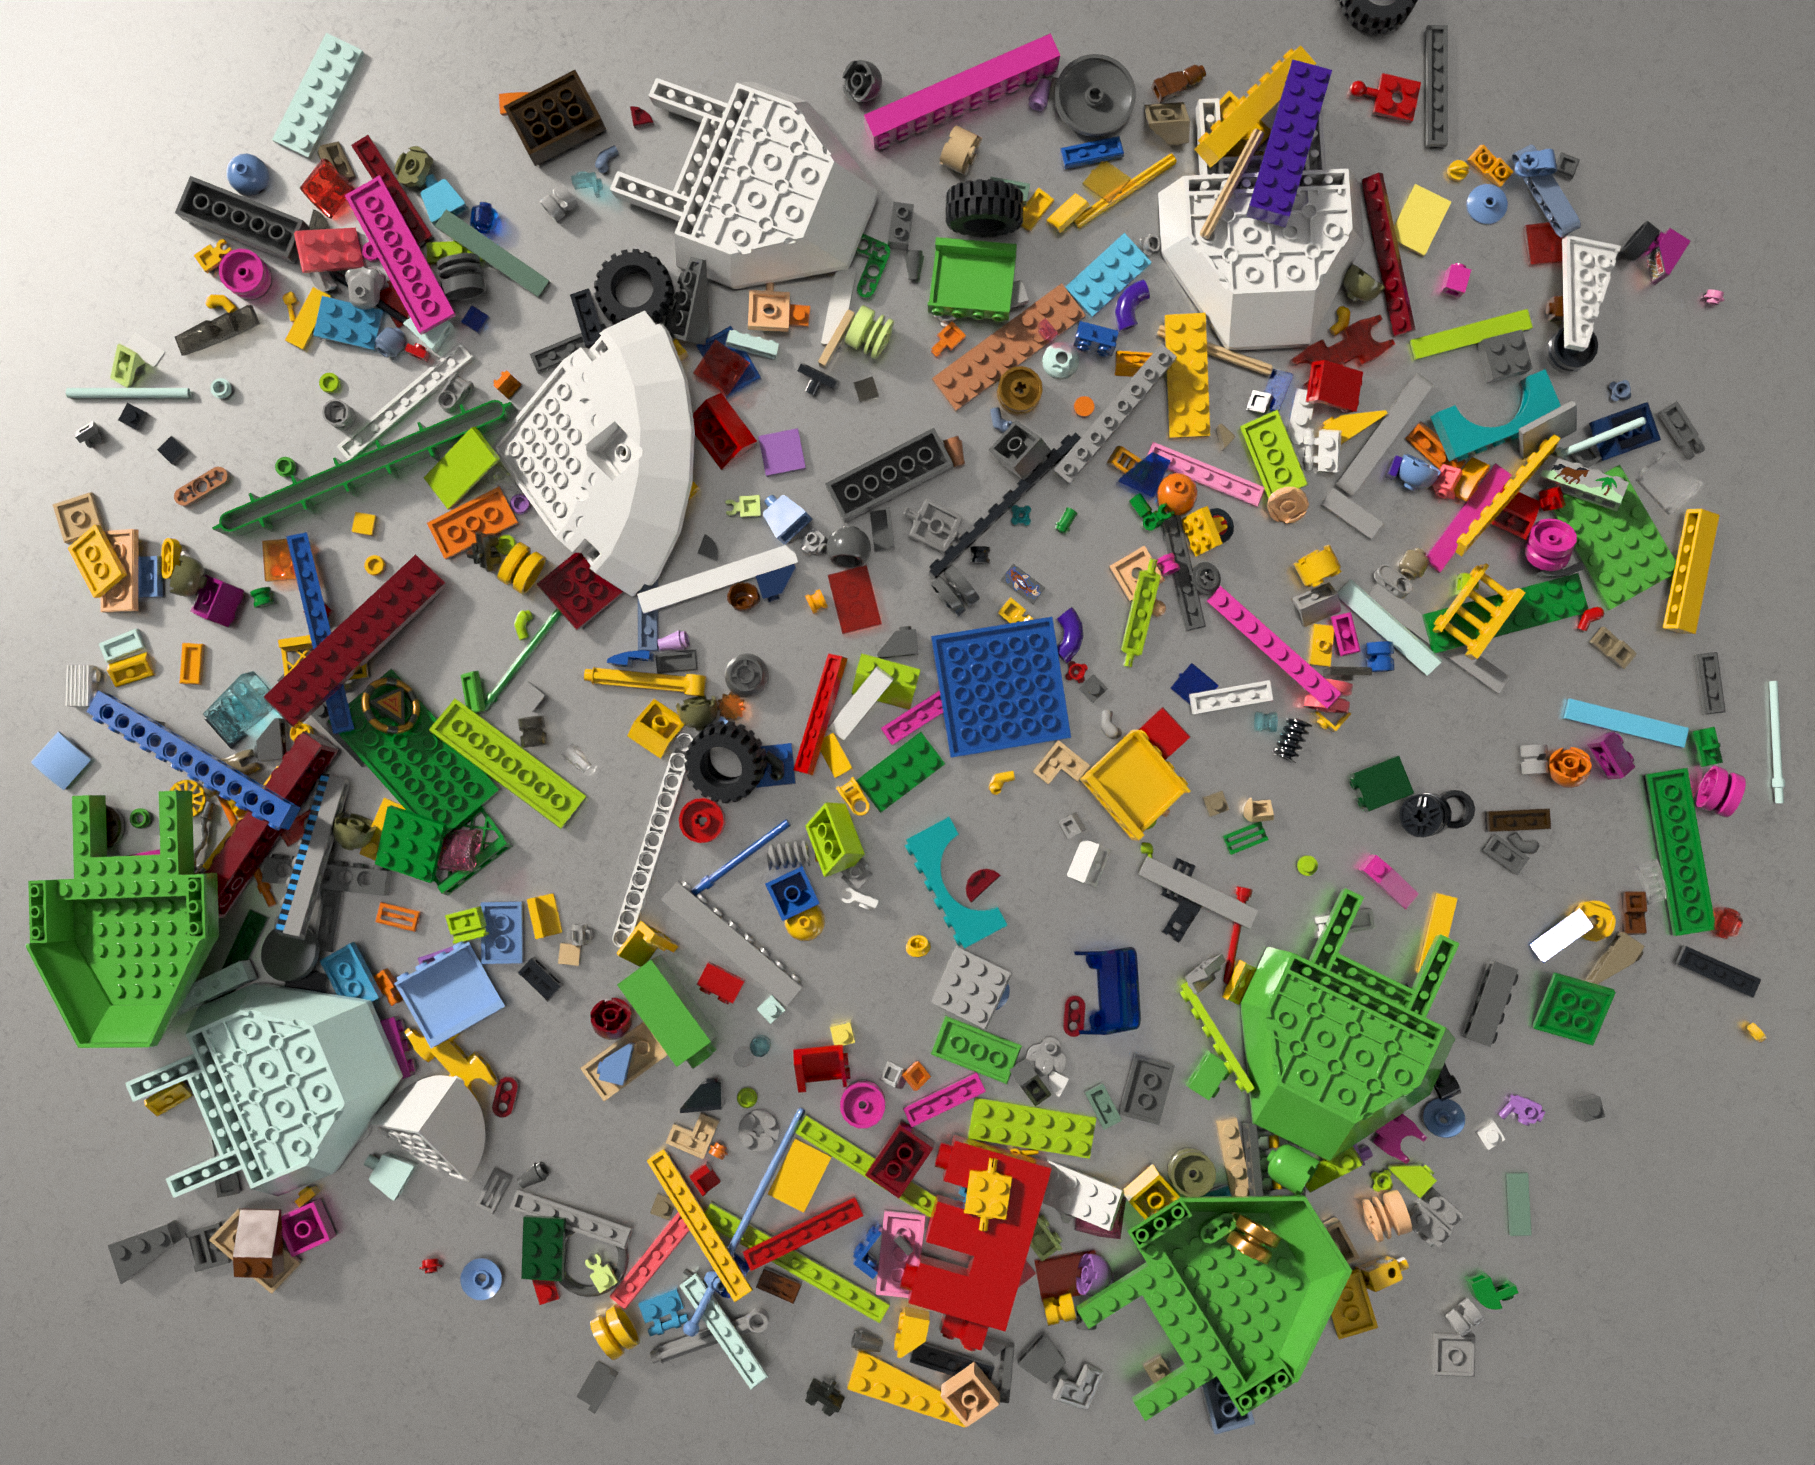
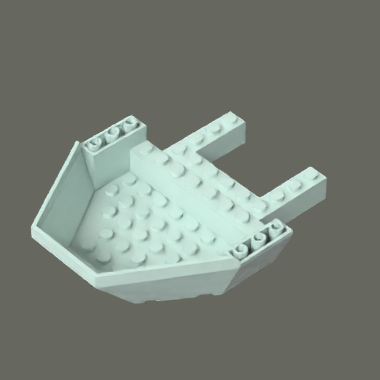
(280, 1084)

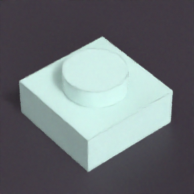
(771, 1009)

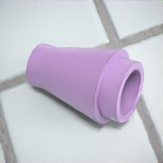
(1039, 98)
(674, 641)

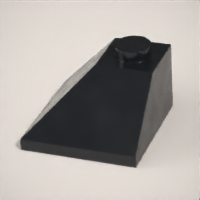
(706, 1097)

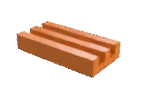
(415, 920)

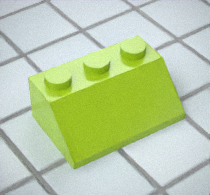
(901, 689)
(834, 838)

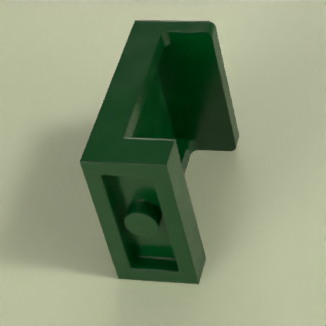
(1381, 784)

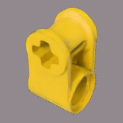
(853, 796)

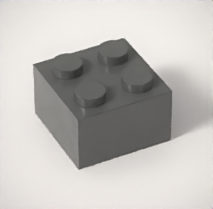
(1504, 356)
(1019, 450)

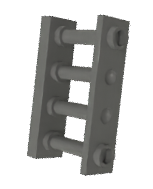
(1253, 1156)

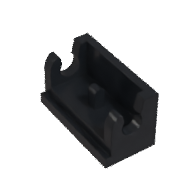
(540, 978)

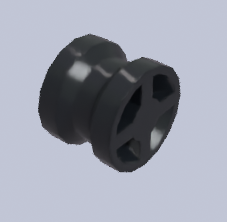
(980, 555)

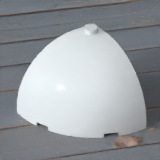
(436, 1124)

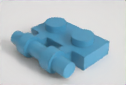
(662, 1305)

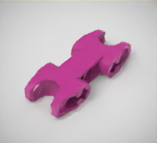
(1393, 1132)

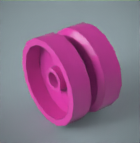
(245, 274)
(1550, 544)
(1720, 791)
(867, 1115)

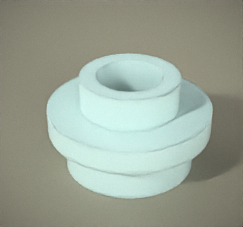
(216, 384)

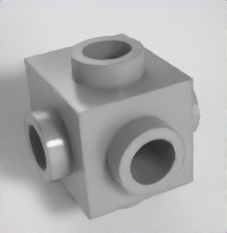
(861, 878)

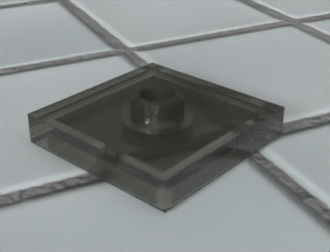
(1347, 673)

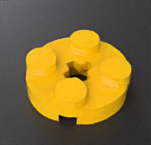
(1603, 915)

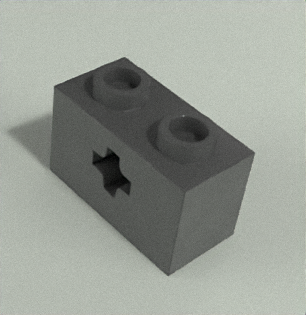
(900, 225)

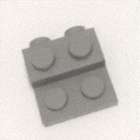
(1434, 1217)

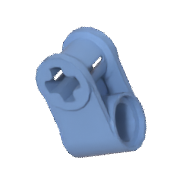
(1536, 164)

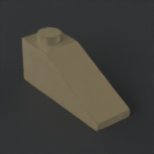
(1618, 955)

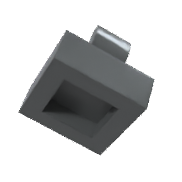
(87, 432)

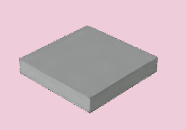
(1453, 1355)

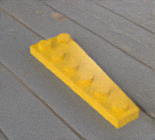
(892, 1385)

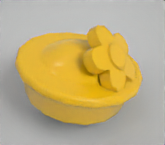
(918, 946)

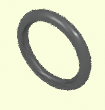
(592, 1291)

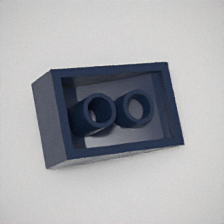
(1629, 440)

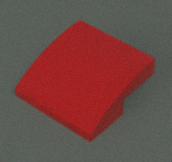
(1165, 733)

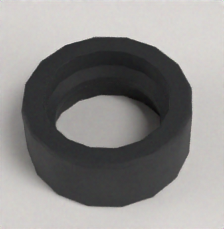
(1640, 240)
(1469, 804)

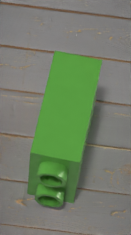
(670, 1012)

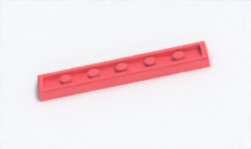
(650, 1262)

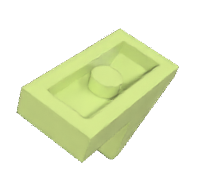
(125, 365)

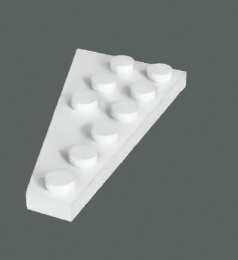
(1585, 282)

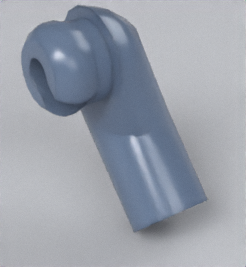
(603, 157)

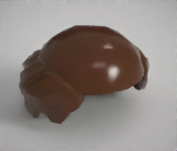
(743, 596)

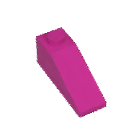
(1388, 880)

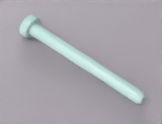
(1600, 438)

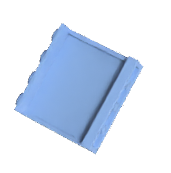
(449, 994)

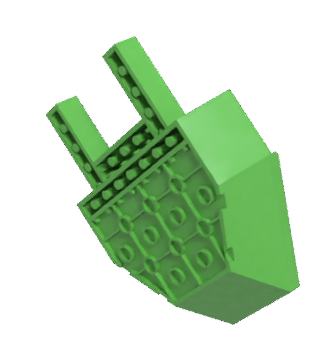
(126, 930)
(1338, 1042)
(1223, 1309)

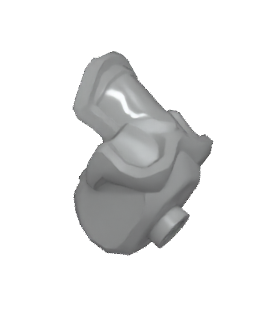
(364, 286)

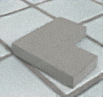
(1079, 1393)

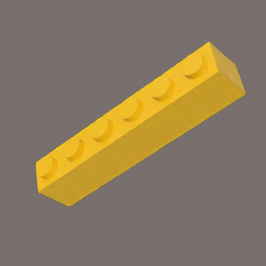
(1691, 571)

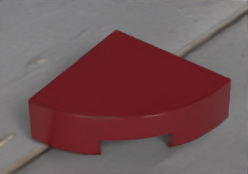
(640, 117)

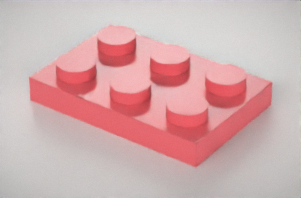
(328, 249)

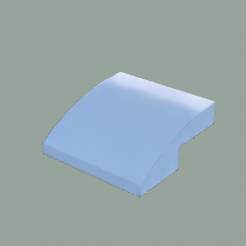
(61, 760)

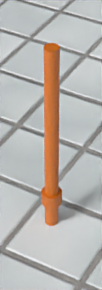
(263, 887)

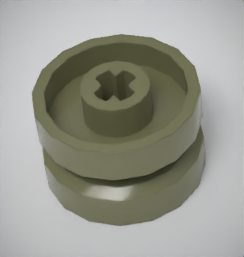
(1187, 1184)

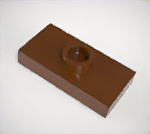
(778, 1285)

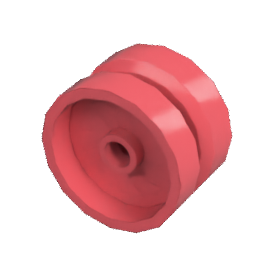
(1340, 706)

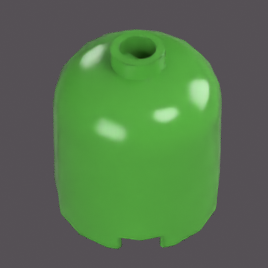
(1291, 1168)

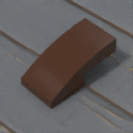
(1634, 913)

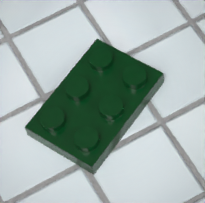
(543, 1248)

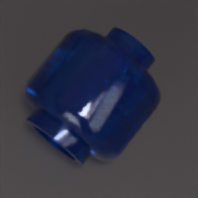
(483, 218)

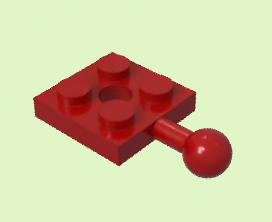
(1384, 104)

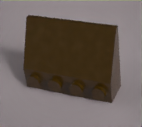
(555, 117)

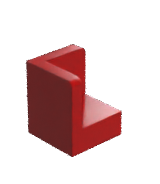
(704, 1178)

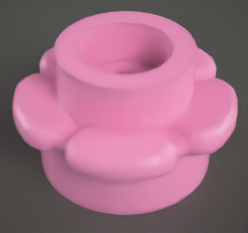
(1714, 297)

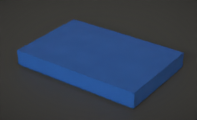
(750, 374)

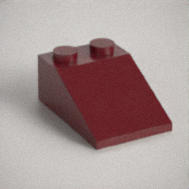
(900, 1159)

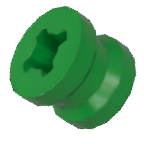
(262, 597)

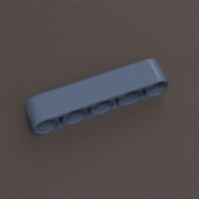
(1550, 199)

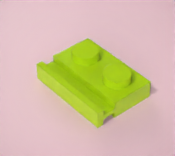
(467, 924)

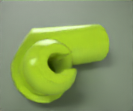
(520, 623)

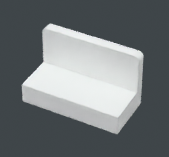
(1089, 862)

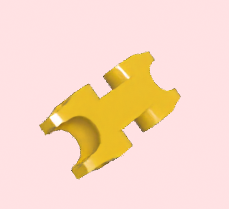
(454, 1059)

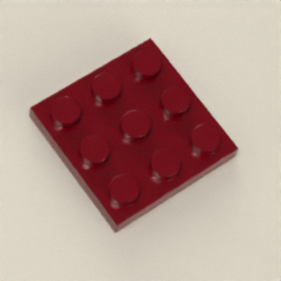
(578, 590)

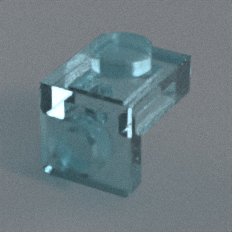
(585, 180)

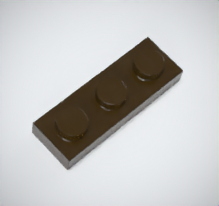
(1518, 820)

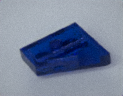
(1146, 474)

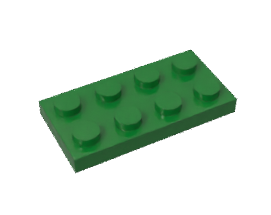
(900, 772)

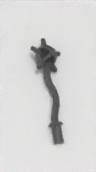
(205, 817)

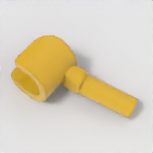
(288, 299)
(1027, 1152)

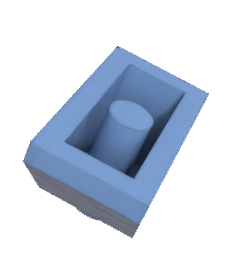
(616, 1066)

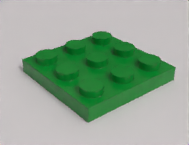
(410, 844)
(1573, 1008)

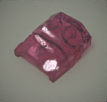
(459, 850)

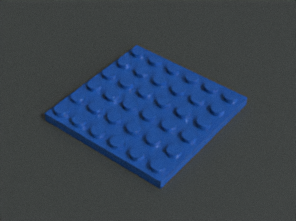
(1001, 686)

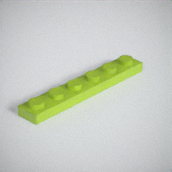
(1220, 1045)

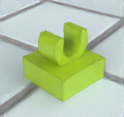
(1462, 579)

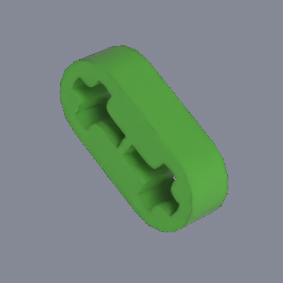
(1214, 1223)

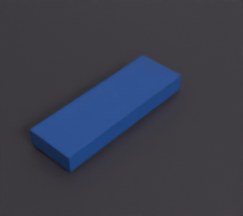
(1092, 152)

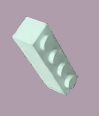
(751, 344)

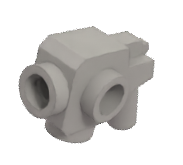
(812, 540)

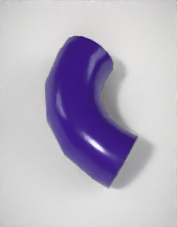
(1128, 302)
(1072, 635)

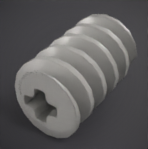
(788, 855)

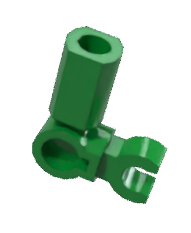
(1150, 520)

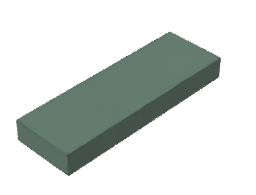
(1518, 1204)

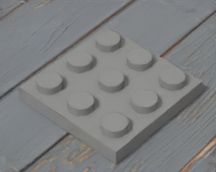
(971, 987)

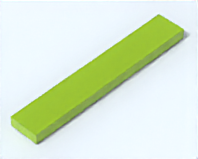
(1469, 334)

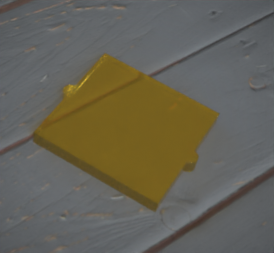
(1106, 181)

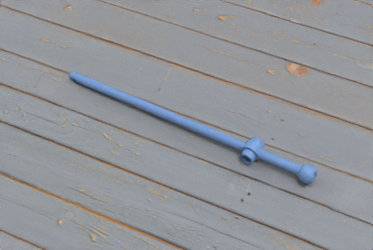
(711, 1278)

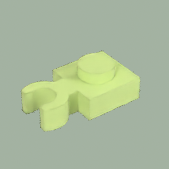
(748, 506)
(603, 1276)

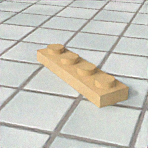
(1233, 1156)

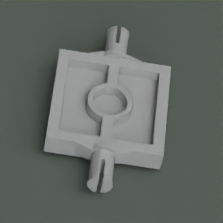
(934, 525)

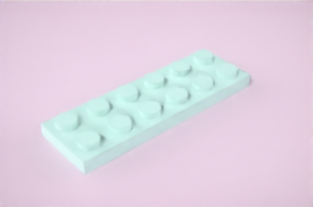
(318, 96)

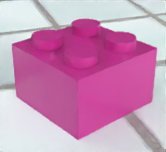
(306, 1227)

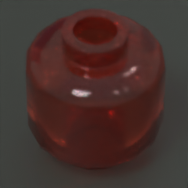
(1727, 922)

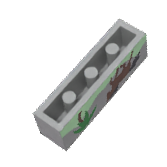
(1583, 482)

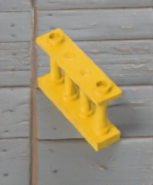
(1486, 630)

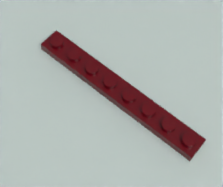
(1388, 254)

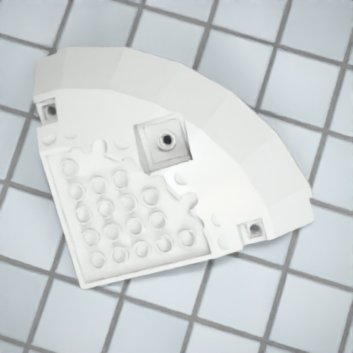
(572, 443)

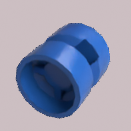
(1380, 656)

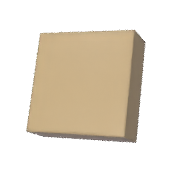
(569, 954)

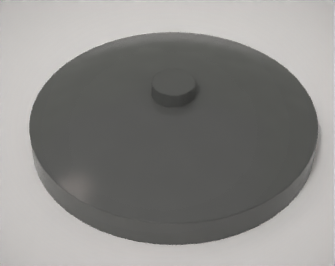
(1095, 95)

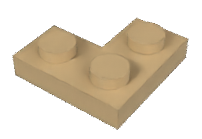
(1060, 758)
(695, 1141)

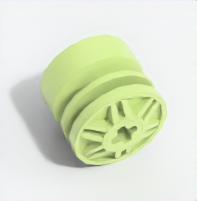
(870, 332)

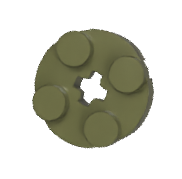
(417, 175)

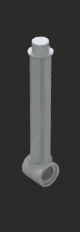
(706, 1338)

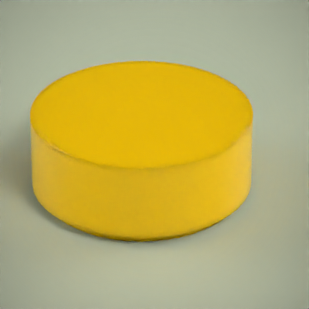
(375, 565)
(1756, 1032)

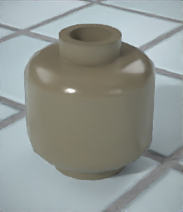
(1414, 563)

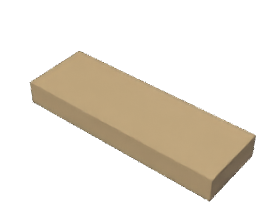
(836, 339)

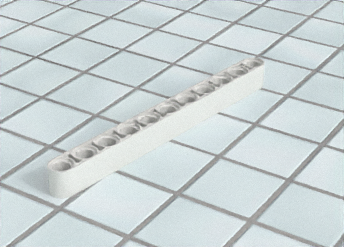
(647, 848)

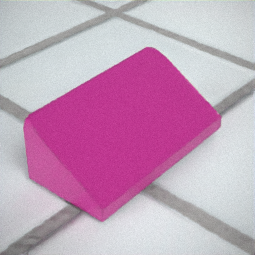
(1345, 634)

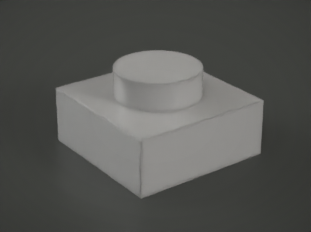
(1072, 825)

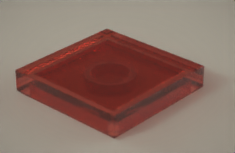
(1542, 244)

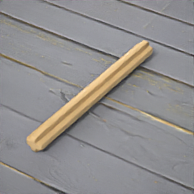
(1231, 183)
(1231, 356)

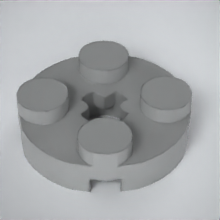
(765, 1140)

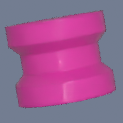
(1167, 565)

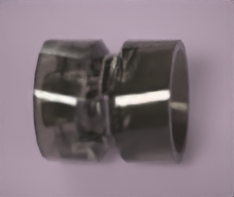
(532, 731)

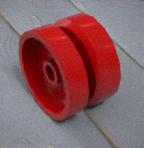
(690, 823)

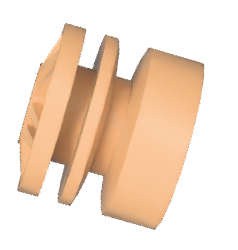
(1383, 1217)

